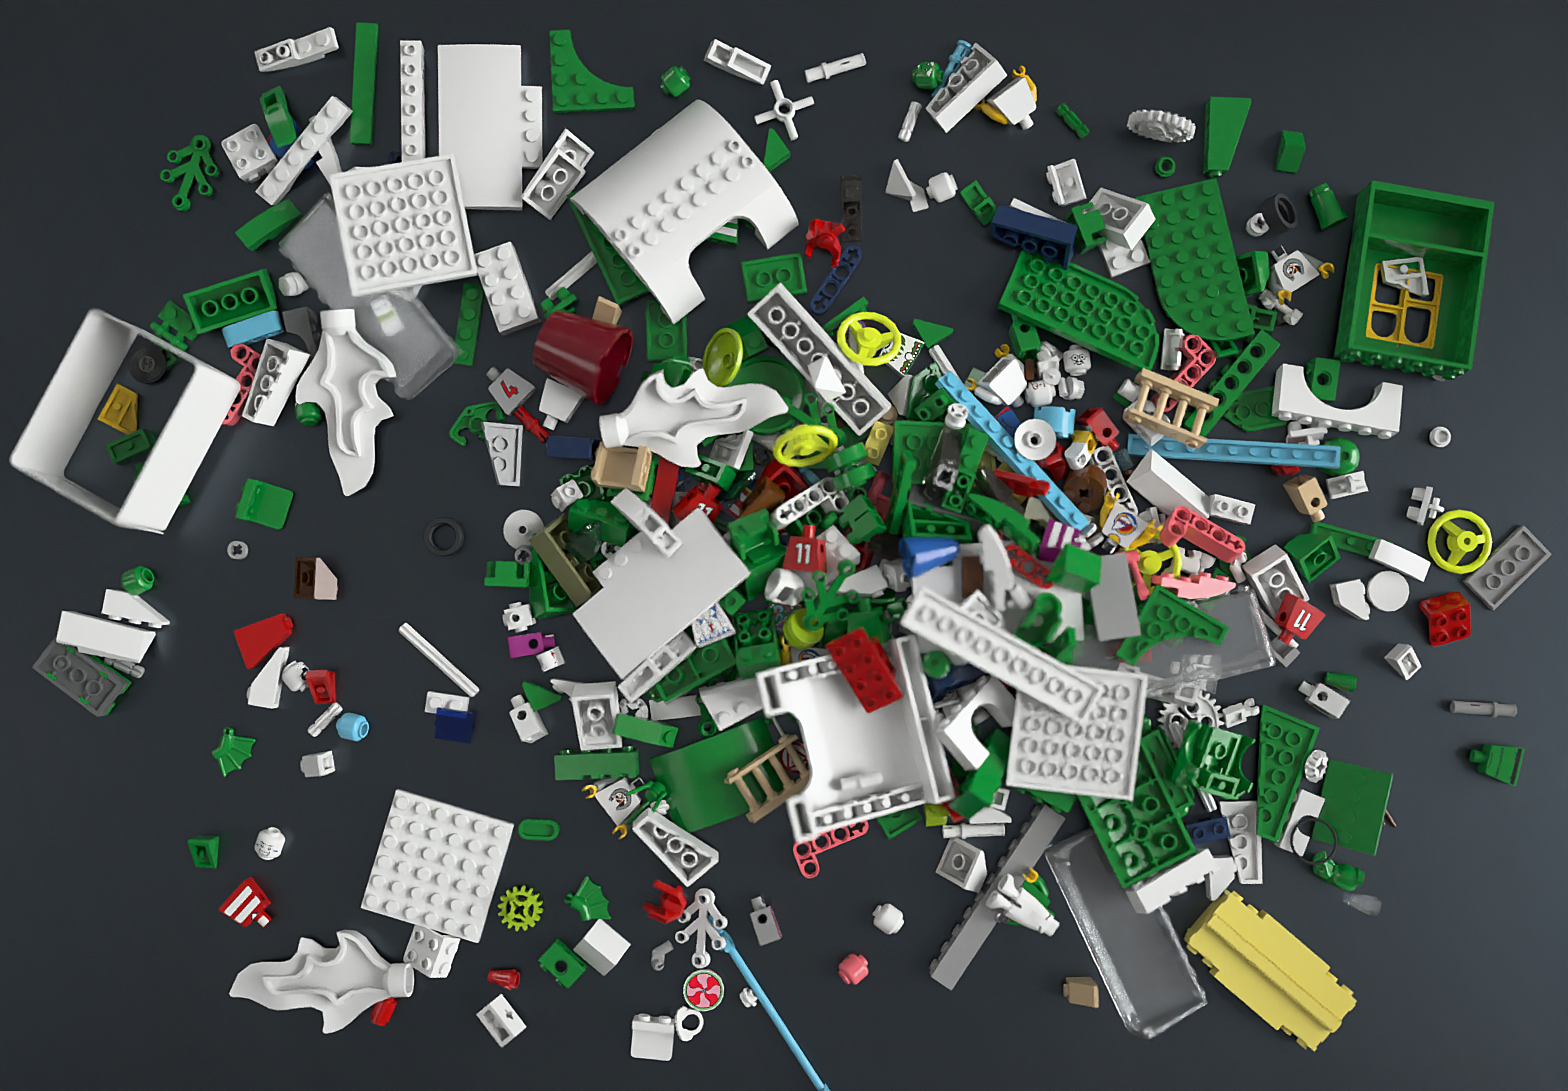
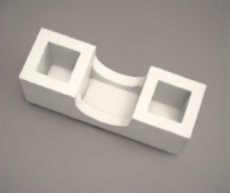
(1303, 804)

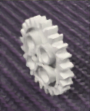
(1161, 126)
(1202, 709)

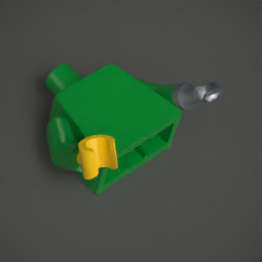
(1037, 888)

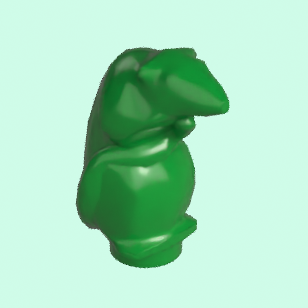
(1338, 875)

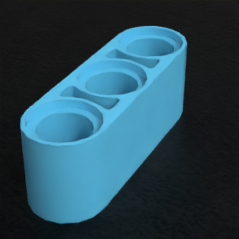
(253, 329)

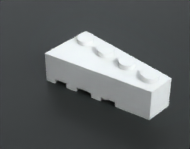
(273, 381)

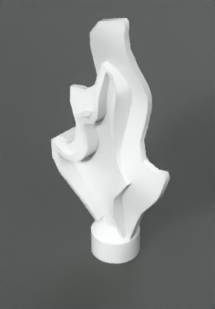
(344, 386)
(682, 416)
(330, 979)

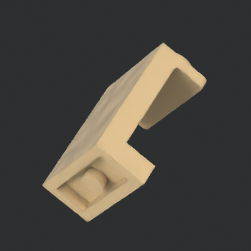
(621, 467)

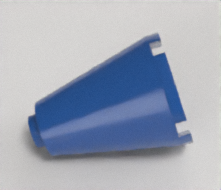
(926, 554)

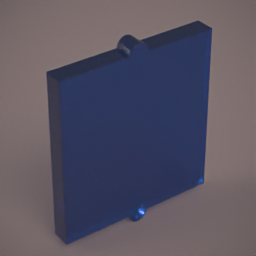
(453, 725)

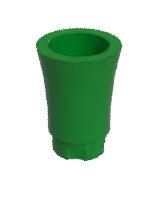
(1327, 207)

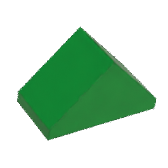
(1290, 151)
(775, 152)
(931, 333)
(1223, 349)
(540, 696)
(204, 850)

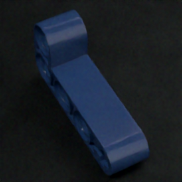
(956, 678)

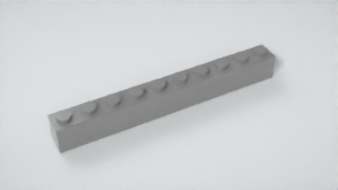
(980, 919)

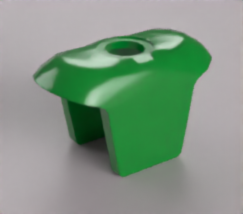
(1050, 609)

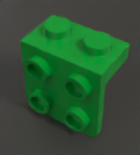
(263, 503)

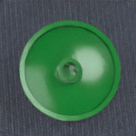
(776, 375)

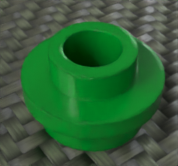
(1167, 161)

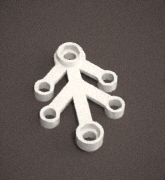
(703, 925)

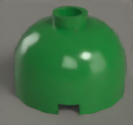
(1348, 457)

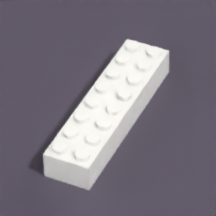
(804, 342)

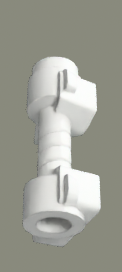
(1269, 301)

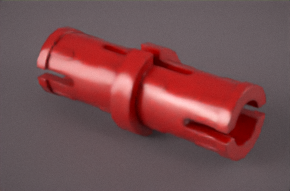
(532, 425)

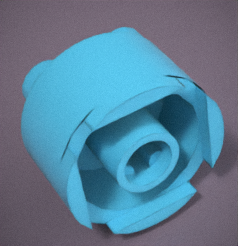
(1058, 419)

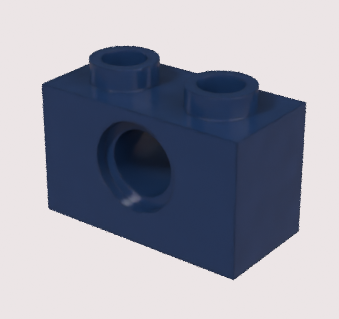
(1207, 828)

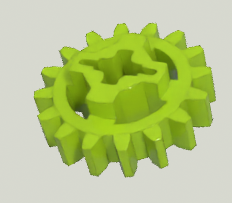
(524, 914)

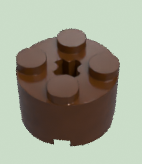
(1086, 487)

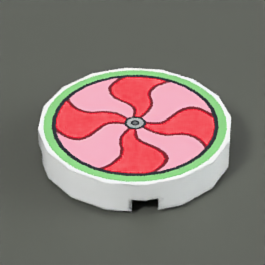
(703, 989)

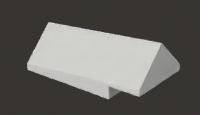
(557, 175)
(1167, 487)
(103, 637)

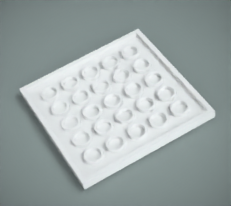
(403, 225)
(1076, 758)
(437, 865)

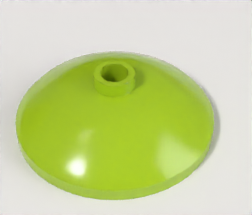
(723, 357)

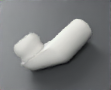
(1052, 349)
(1235, 568)

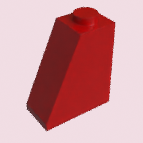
(262, 638)

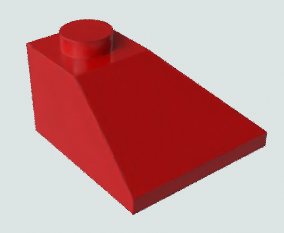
(786, 478)

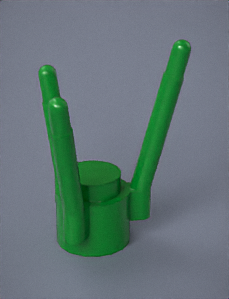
(895, 607)
(655, 792)

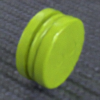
(797, 634)

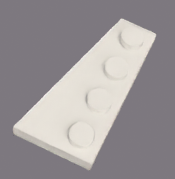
(1243, 841)

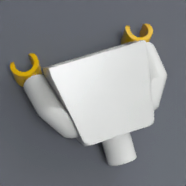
(1003, 381)

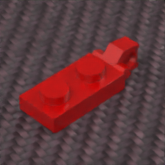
(1023, 484)

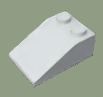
(1123, 217)
(836, 549)
(1272, 577)
(982, 608)
(595, 715)

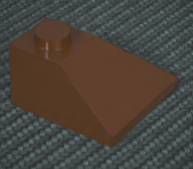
(765, 495)
(314, 579)

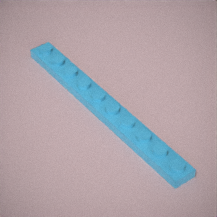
(1006, 448)
(1241, 452)

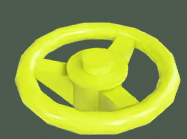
(869, 339)
(804, 442)
(1459, 541)
(1151, 562)

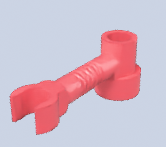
(1132, 557)

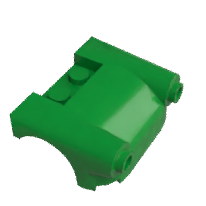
(1212, 761)

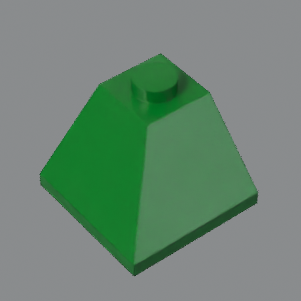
(1254, 271)
(751, 337)
(1312, 554)

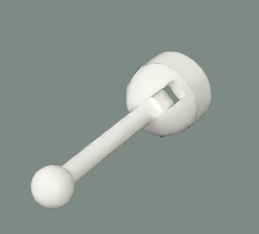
(1206, 561)

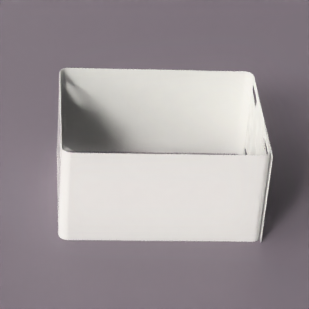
(74, 400)

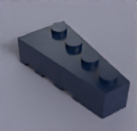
(1036, 234)

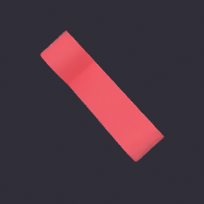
(1194, 362)
(249, 370)
(1201, 532)
(832, 841)

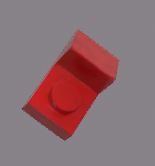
(322, 686)

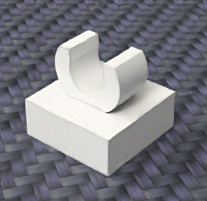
(1018, 597)

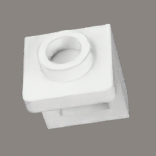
(566, 495)

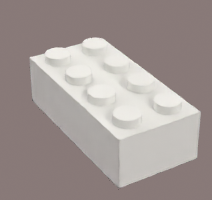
(506, 288)

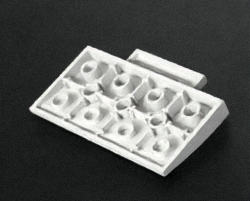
(488, 122)
(948, 584)
(655, 596)

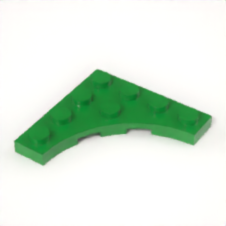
(577, 88)
(1167, 618)

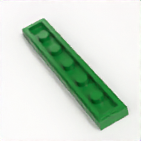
(364, 83)

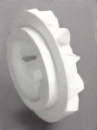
(638, 703)
(1316, 766)

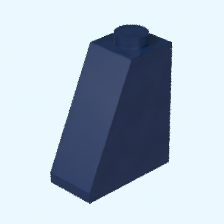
(572, 448)

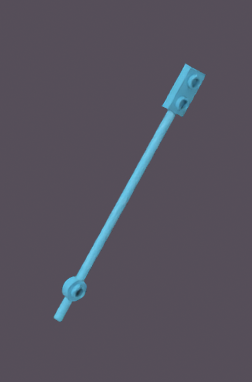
(730, 948)

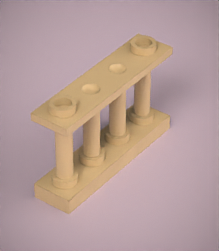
(1184, 395)
(773, 798)

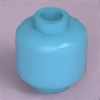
(352, 726)

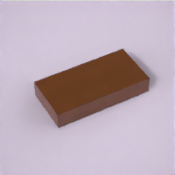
(971, 575)

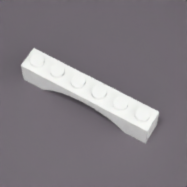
(309, 142)

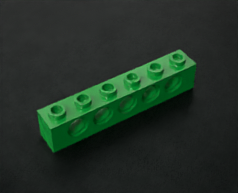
(1265, 347)

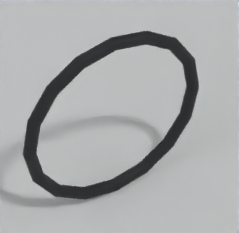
(1334, 835)

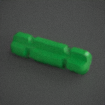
(1072, 120)

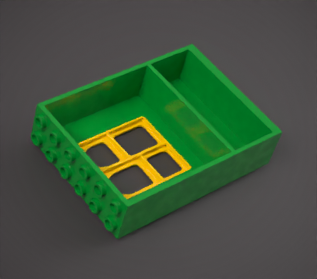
(1454, 244)

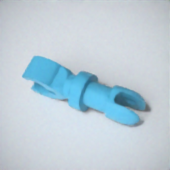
(807, 473)

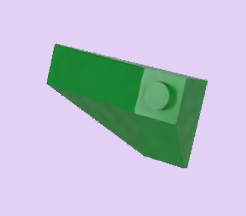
(546, 594)

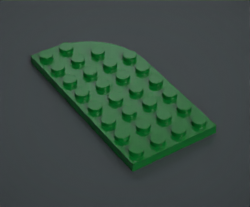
(1196, 263)
(1082, 309)

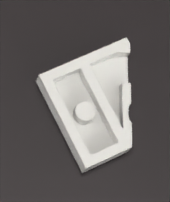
(1398, 277)

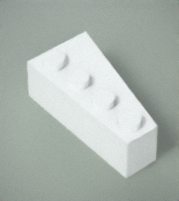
(966, 88)
(732, 700)
(674, 846)
(1155, 889)

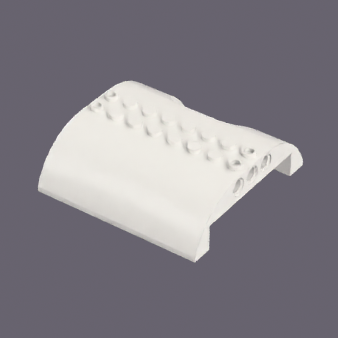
(676, 195)
(849, 741)

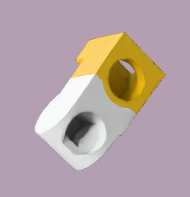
(1080, 449)

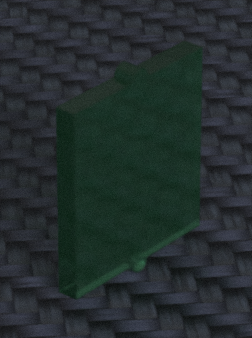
(737, 487)

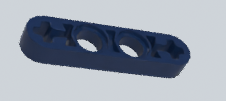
(838, 281)

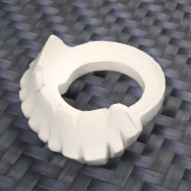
(684, 1034)

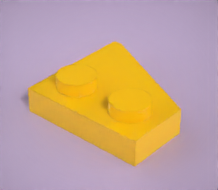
(121, 410)

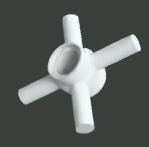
(786, 118)

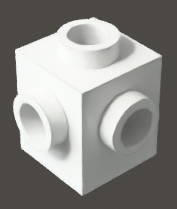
(895, 576)
(510, 617)

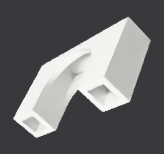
(956, 729)

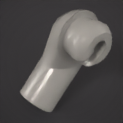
(658, 955)

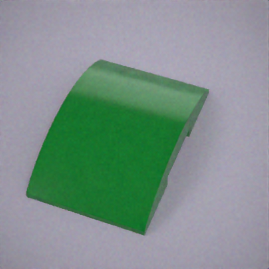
(698, 770)

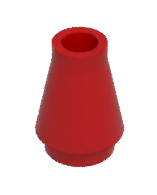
(504, 978)

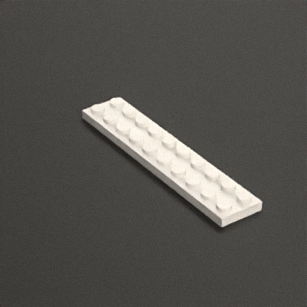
(1002, 655)

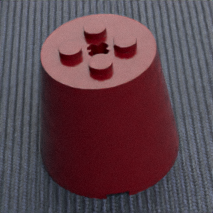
(583, 354)

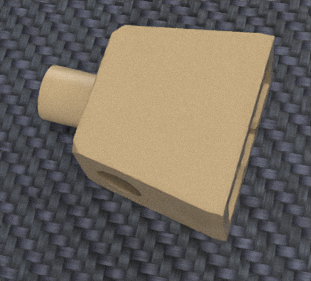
(1306, 496)

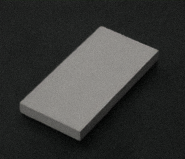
(1507, 567)
(1114, 600)

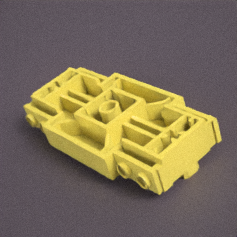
(1269, 969)

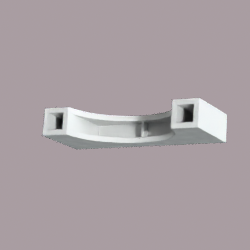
(1296, 402)

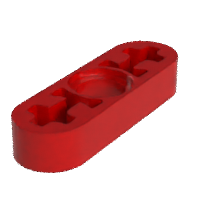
(1044, 571)

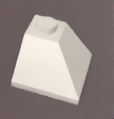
(963, 865)

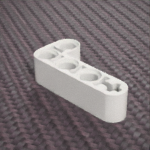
(1118, 481)
(804, 504)

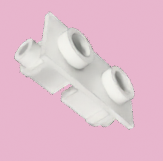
(1170, 353)

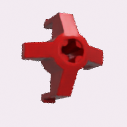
(825, 236)
(1056, 462)
(672, 903)

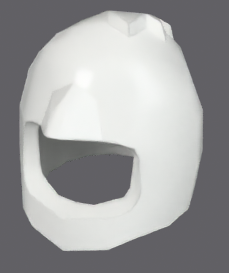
(784, 587)

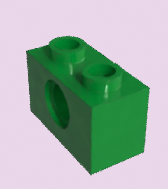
(1329, 371)
(712, 472)
(557, 952)

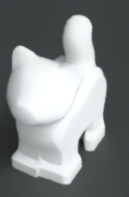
(1189, 564)

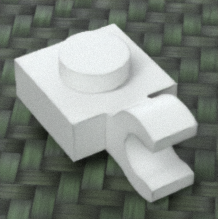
(1237, 713)

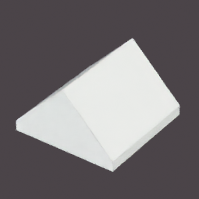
(602, 947)

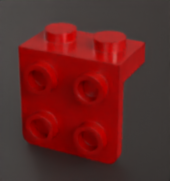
(1447, 618)

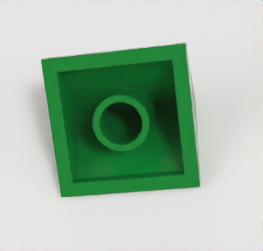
(1076, 569)

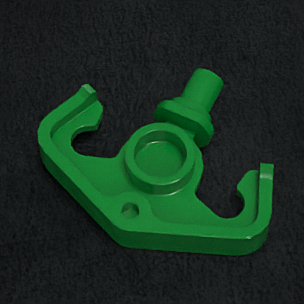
(472, 418)

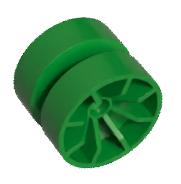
(851, 474)

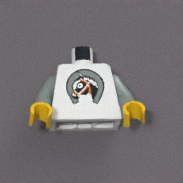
(1293, 272)
(613, 798)

